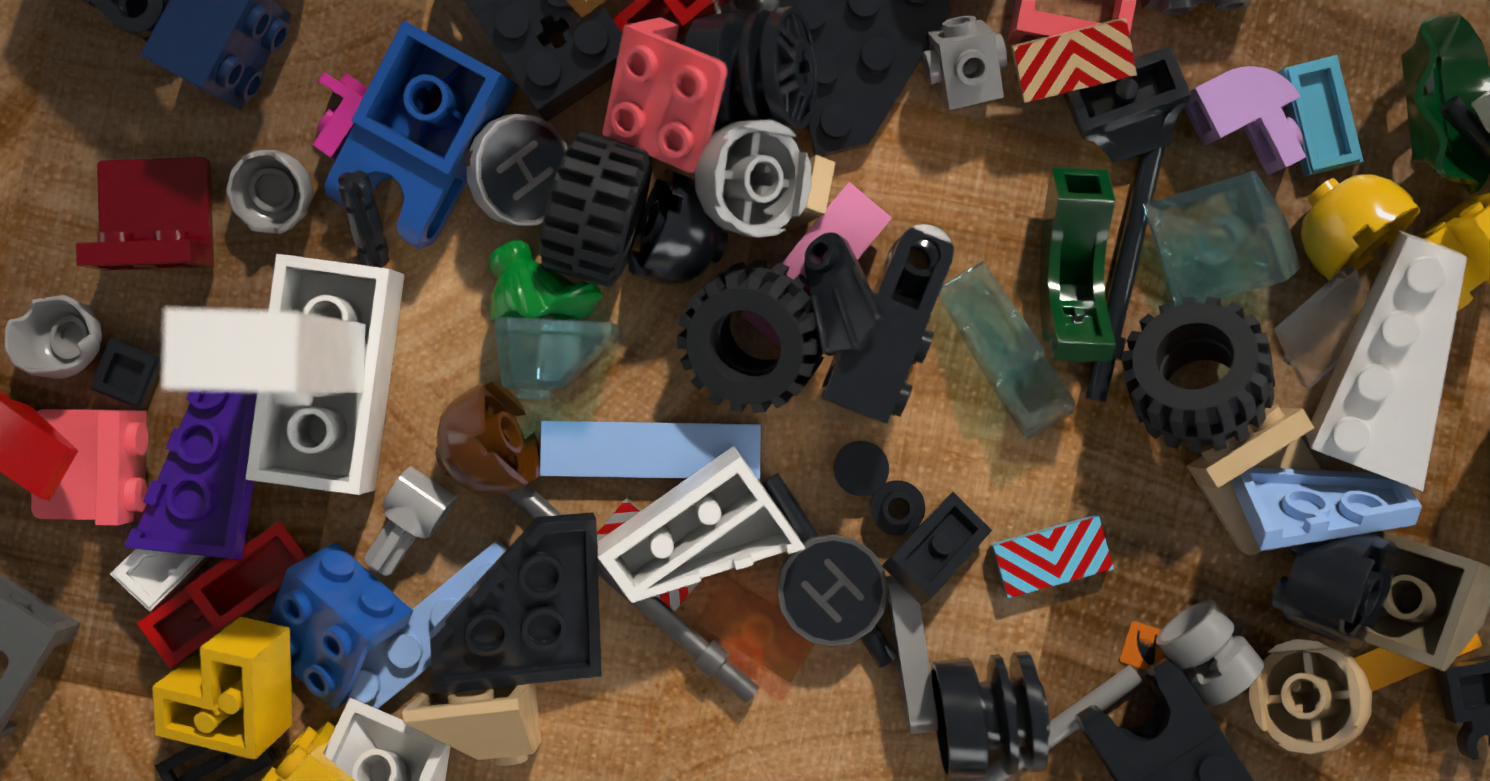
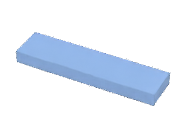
(642, 448)

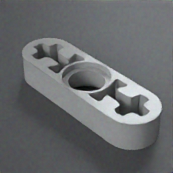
(912, 659)

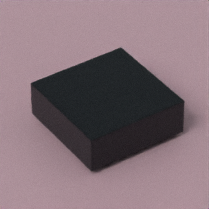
(128, 373)

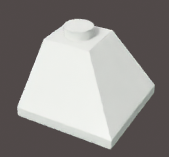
(383, 748)

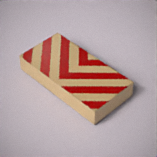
(1074, 60)

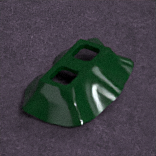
(1451, 64)

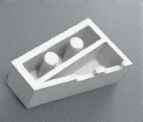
(698, 529)

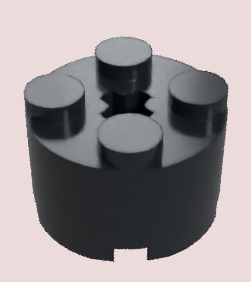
(1336, 586)

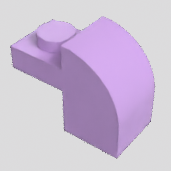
(1251, 100)

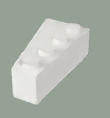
(1394, 365)

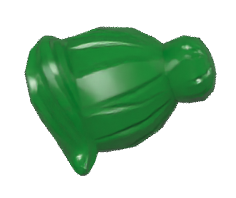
(533, 291)

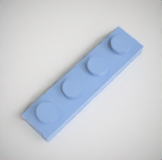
(408, 651)

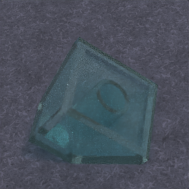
(1222, 239)
(549, 353)

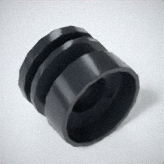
(767, 65)
(990, 716)

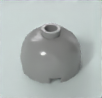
(753, 178)

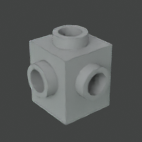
(965, 62)

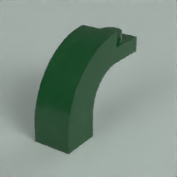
(1073, 265)

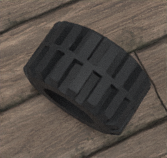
(595, 209)
(1190, 335)
(720, 361)

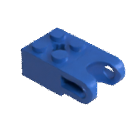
(413, 142)

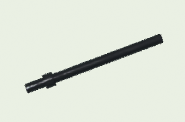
(1126, 269)

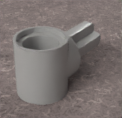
(414, 509)

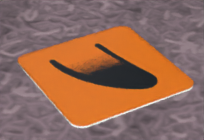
(1140, 646)

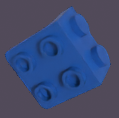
(334, 620)

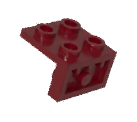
(152, 216)

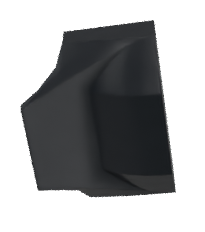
(1135, 111)

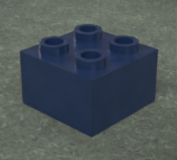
(219, 44)

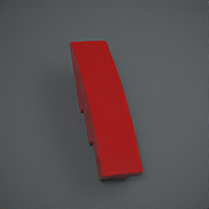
(32, 449)

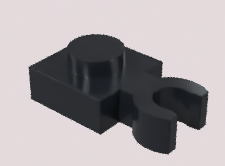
(1467, 701)

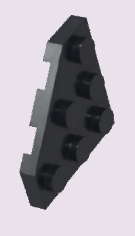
(863, 63)
(528, 614)

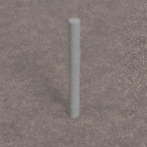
(1065, 722)

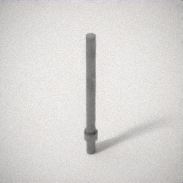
(708, 656)

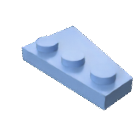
(1320, 505)

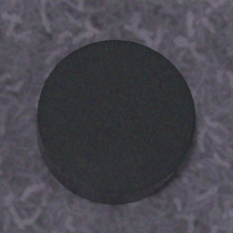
(861, 468)

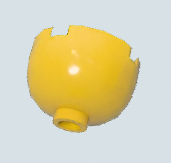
(1354, 221)

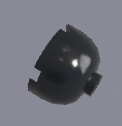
(675, 234)

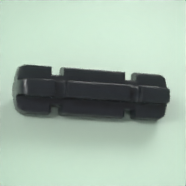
(363, 218)

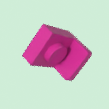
(337, 122)

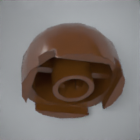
(484, 443)

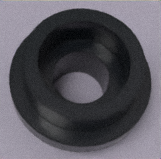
(880, 502)

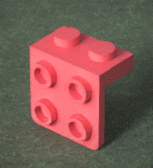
(663, 94)
(108, 471)

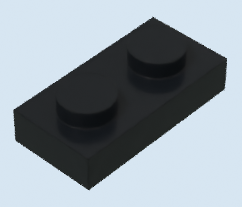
(937, 548)

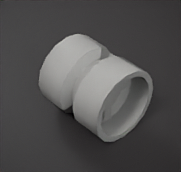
(1215, 660)

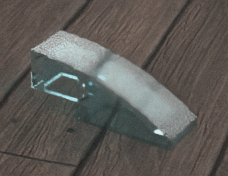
(1006, 351)

